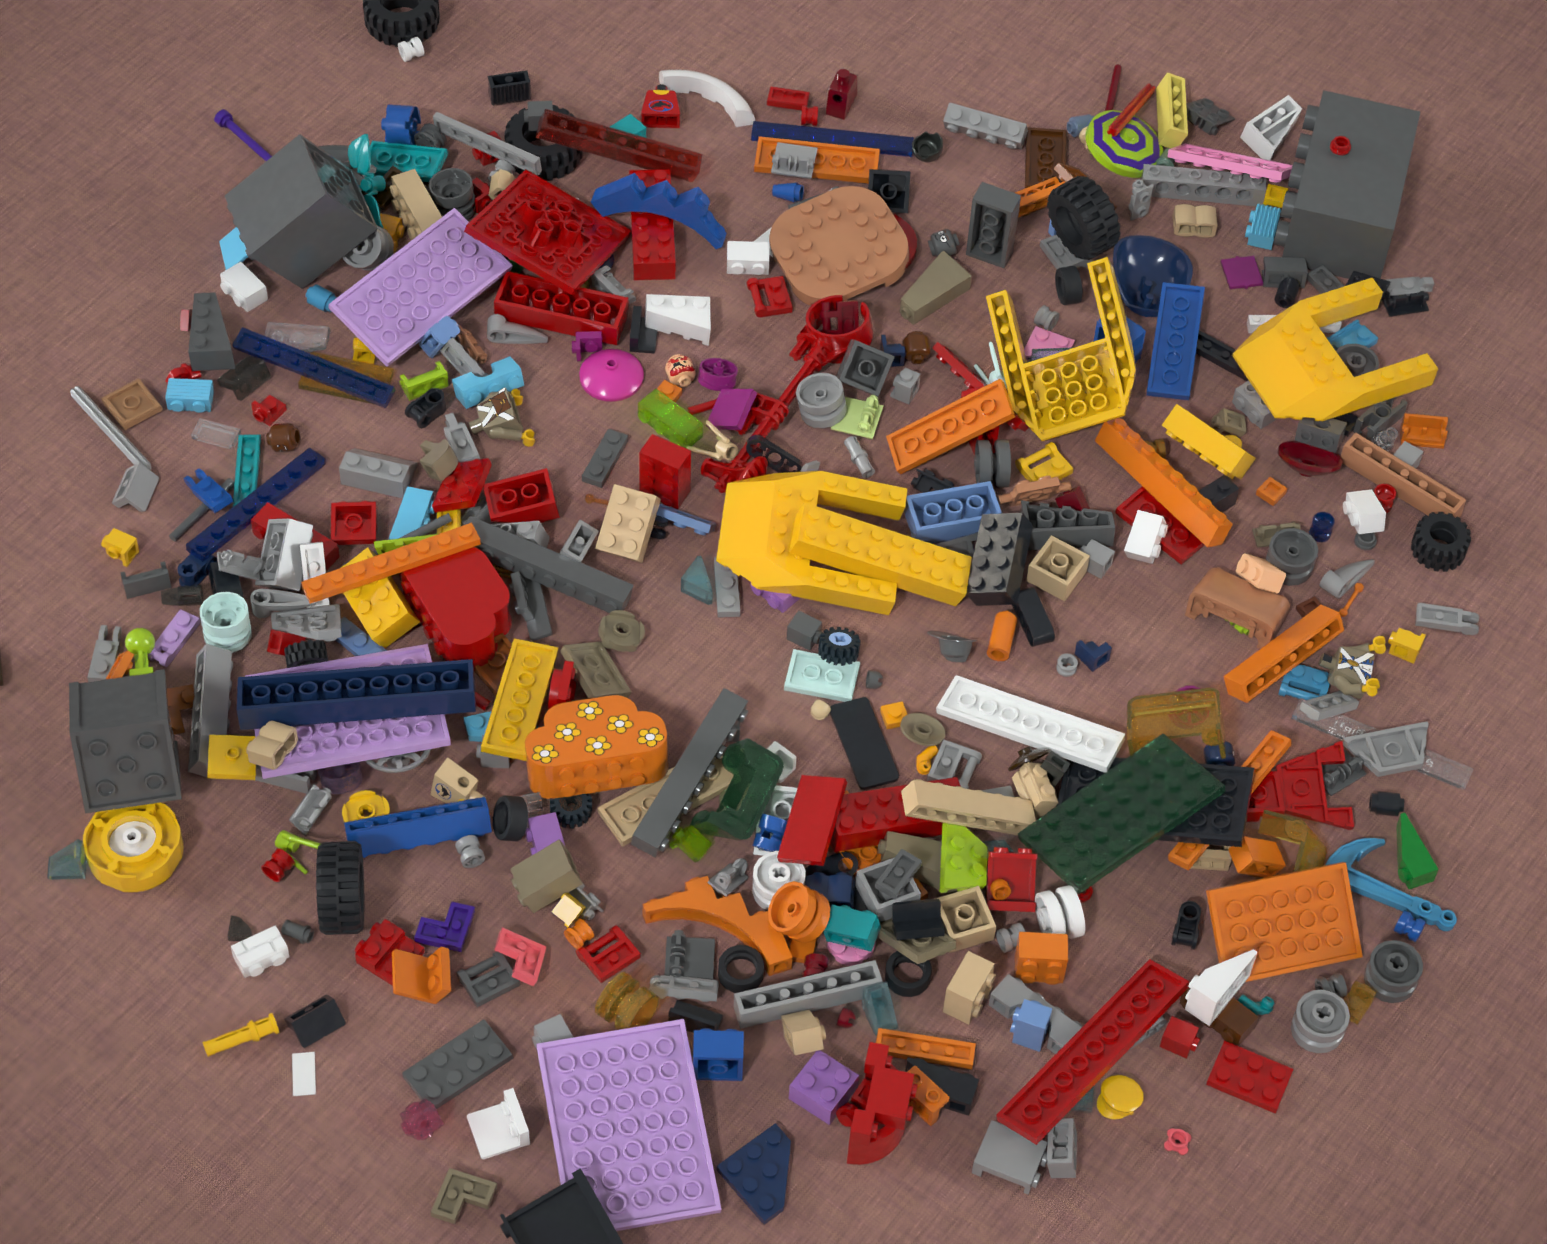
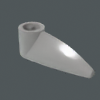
(512, 333)
(1344, 578)
(268, 600)

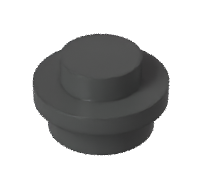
(1365, 541)

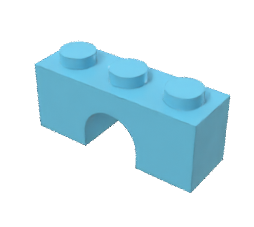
(473, 390)

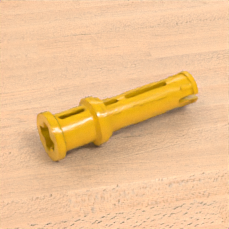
(252, 1031)

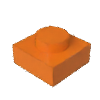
(670, 390)
(1271, 491)

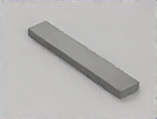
(487, 143)

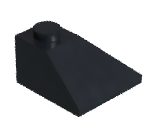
(892, 187)

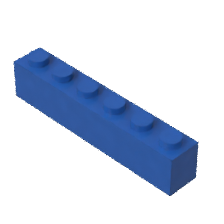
(420, 826)

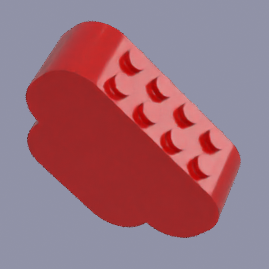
(460, 605)

